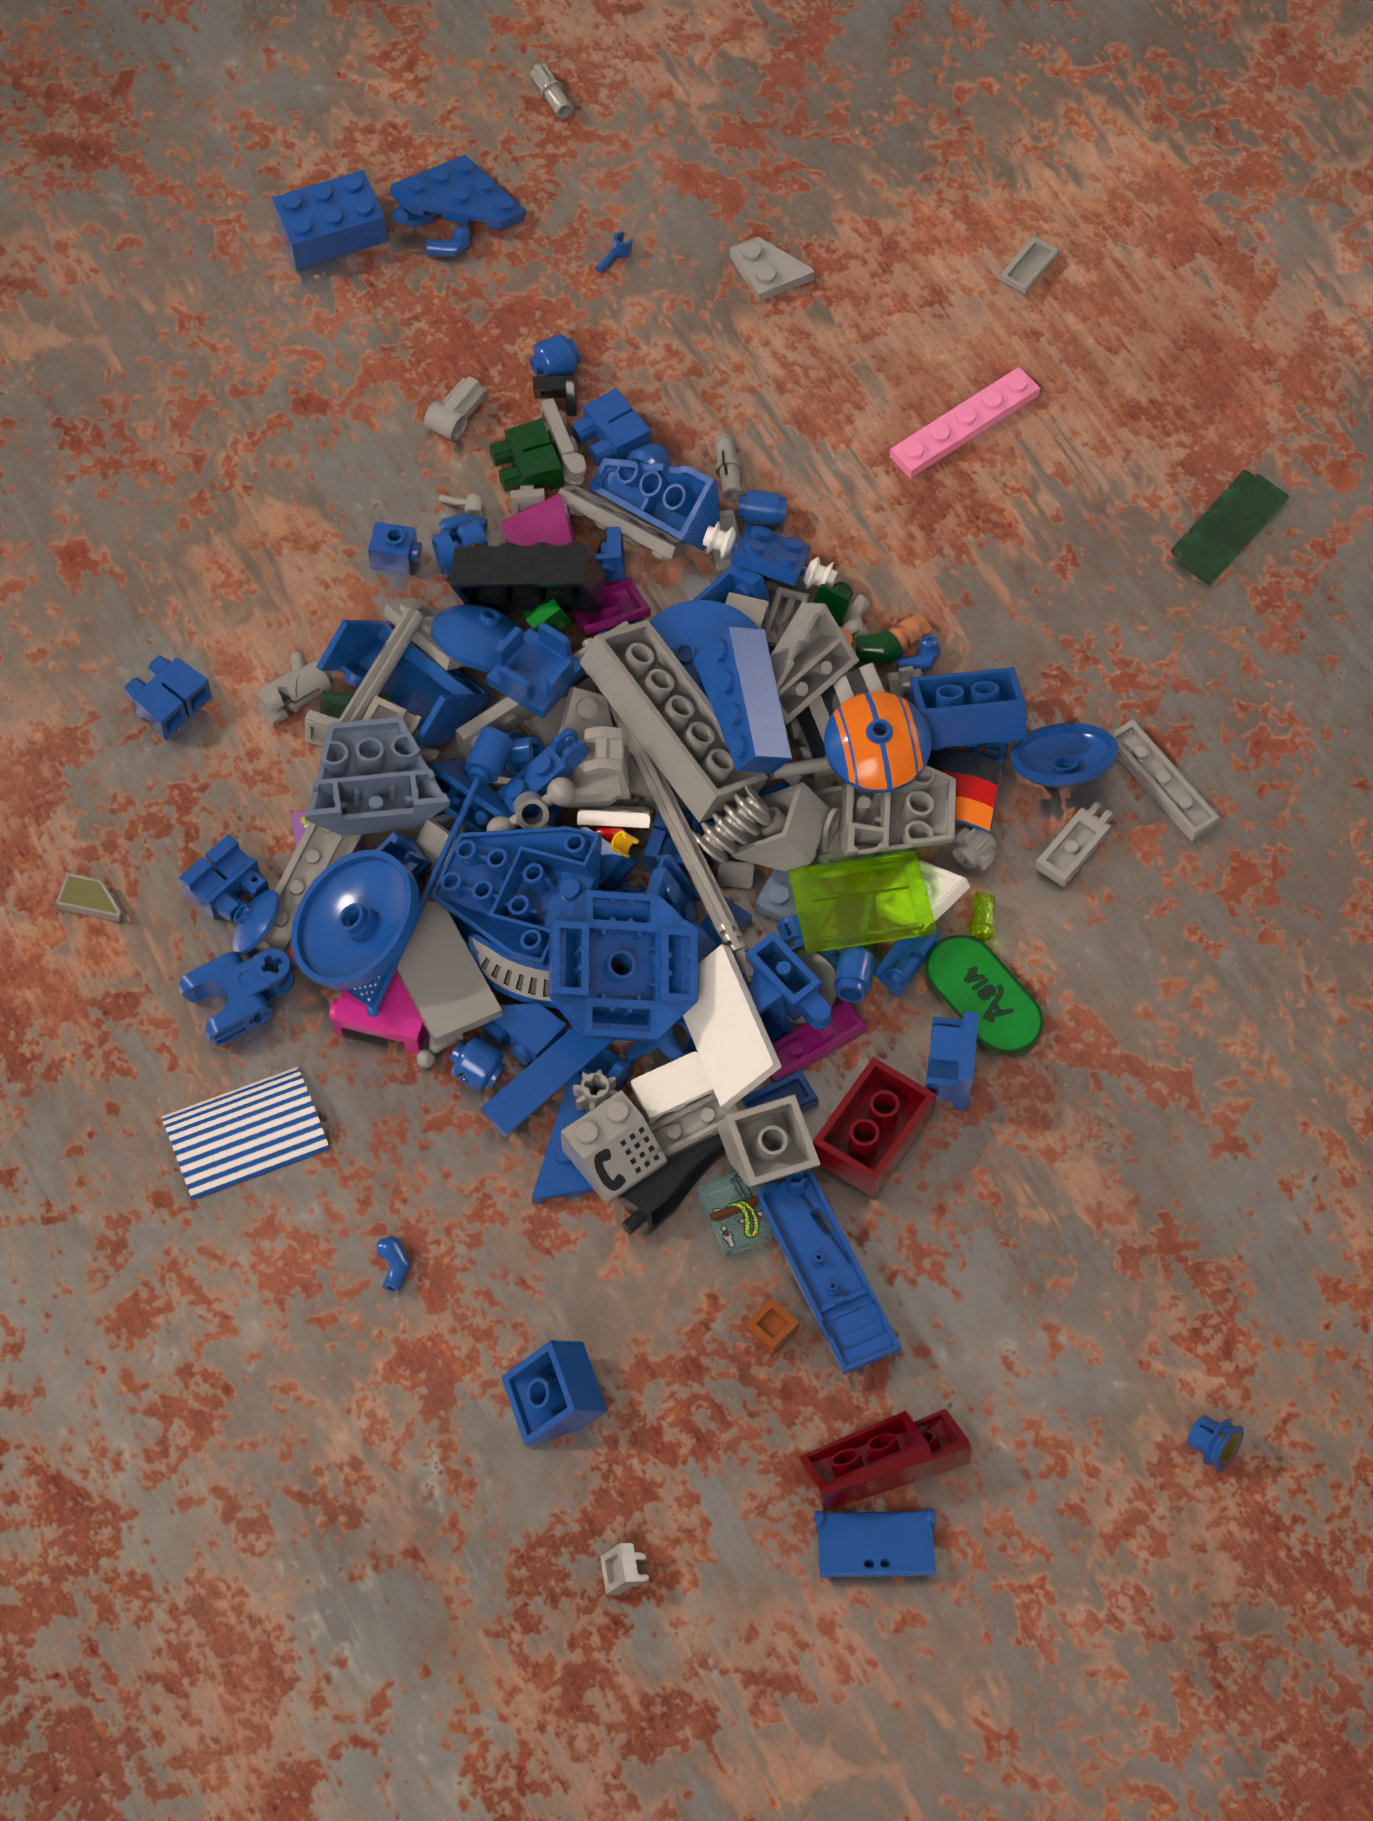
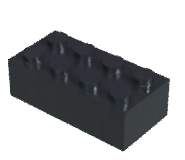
(528, 576)

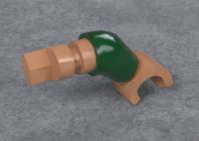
(888, 645)

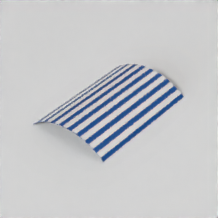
(245, 1133)

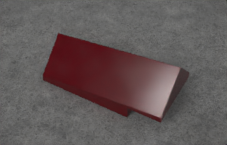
(885, 1457)

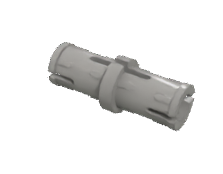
(728, 467)

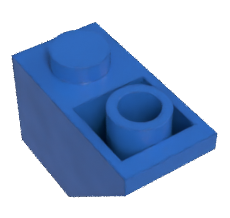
(526, 1030)

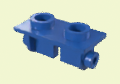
(904, 961)

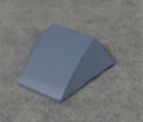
(373, 780)

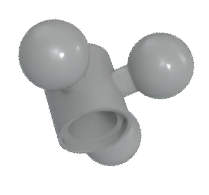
(559, 792)

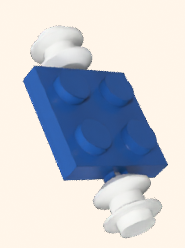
(769, 555)

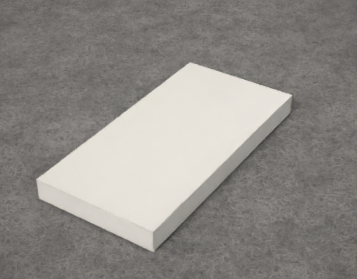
(729, 1030)

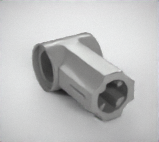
(452, 414)

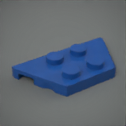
(558, 1174)

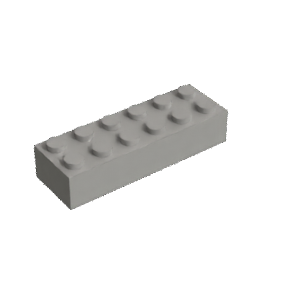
(668, 717)

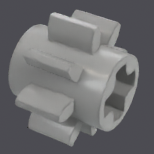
(974, 848)
(590, 1084)

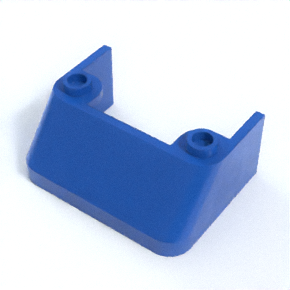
(416, 683)

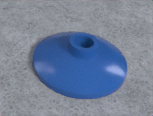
(254, 921)

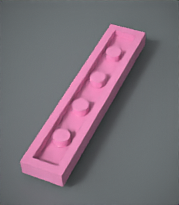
(964, 422)

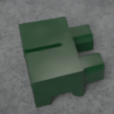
(530, 455)

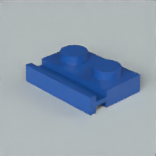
(674, 887)

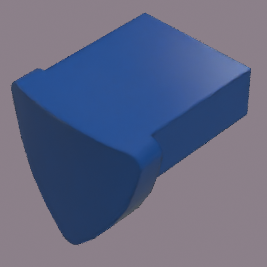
(611, 1066)

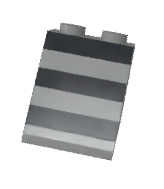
(811, 723)

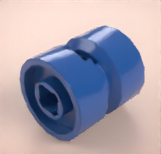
(446, 541)

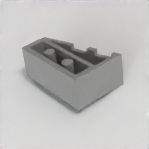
(809, 658)

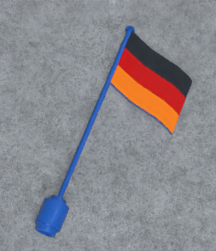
(975, 806)

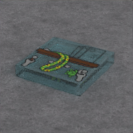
(734, 1213)

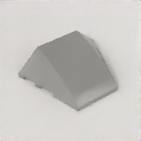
(899, 819)

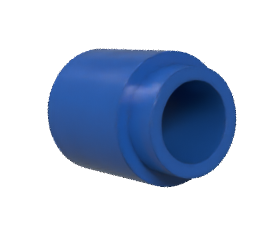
(762, 508)

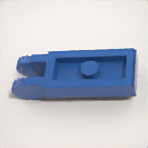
(551, 763)

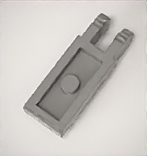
(572, 463)

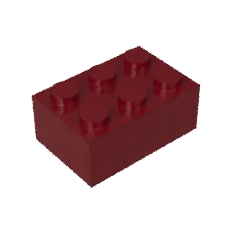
(874, 1127)

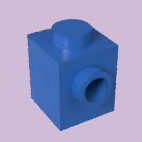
(394, 548)

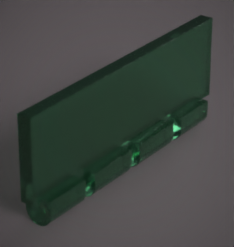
(1228, 526)

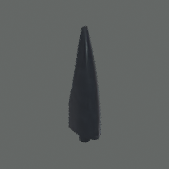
(665, 1189)

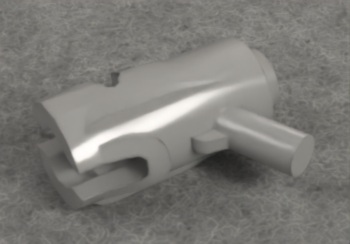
(293, 689)

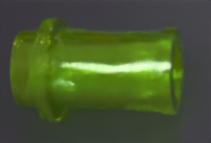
(982, 923)

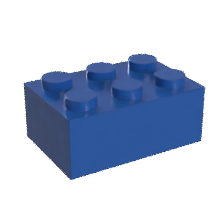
(330, 219)
(971, 707)

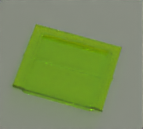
(861, 902)

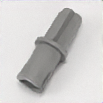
(552, 91)

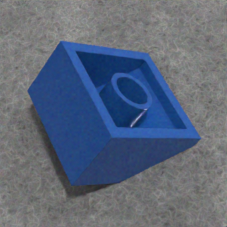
(554, 1392)

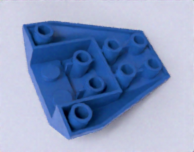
(517, 883)

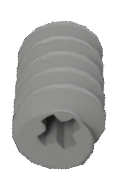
(734, 826)

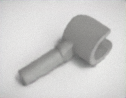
(472, 504)

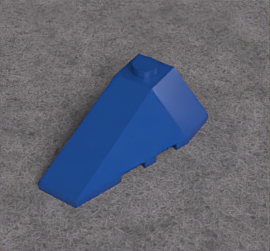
(664, 495)

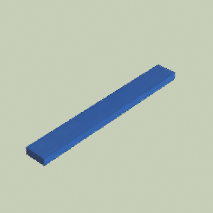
(554, 1069)

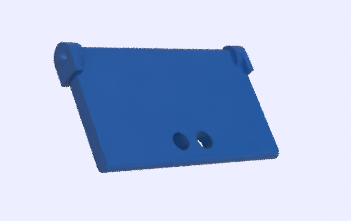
(893, 1537)

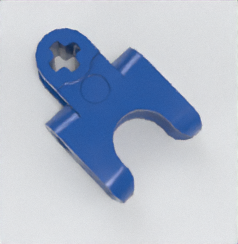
(245, 985)

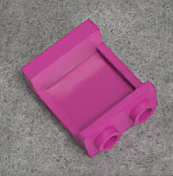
(396, 1020)

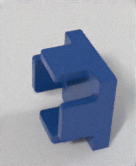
(535, 668)
(952, 1059)

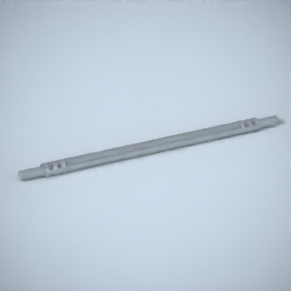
(688, 849)

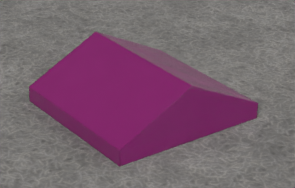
(620, 603)

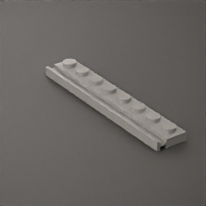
(318, 851)

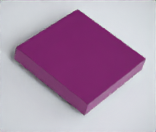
(543, 522)

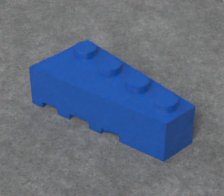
(745, 698)

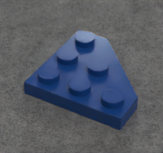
(460, 194)

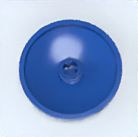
(355, 920)

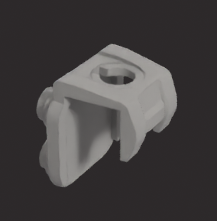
(604, 772)

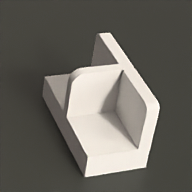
(672, 1087)

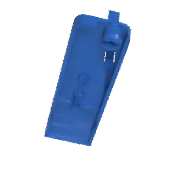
(827, 1272)

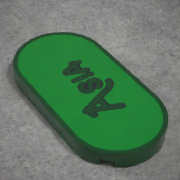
(973, 979)

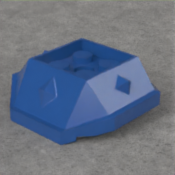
(657, 957)

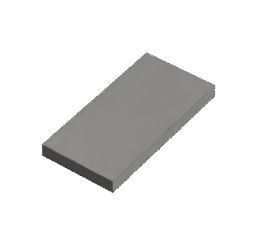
(445, 978)

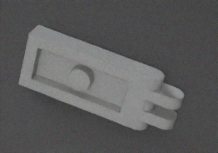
(1075, 844)

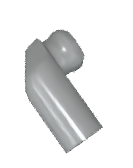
(853, 620)

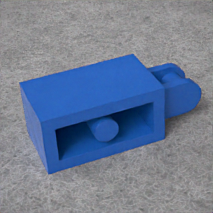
(793, 979)

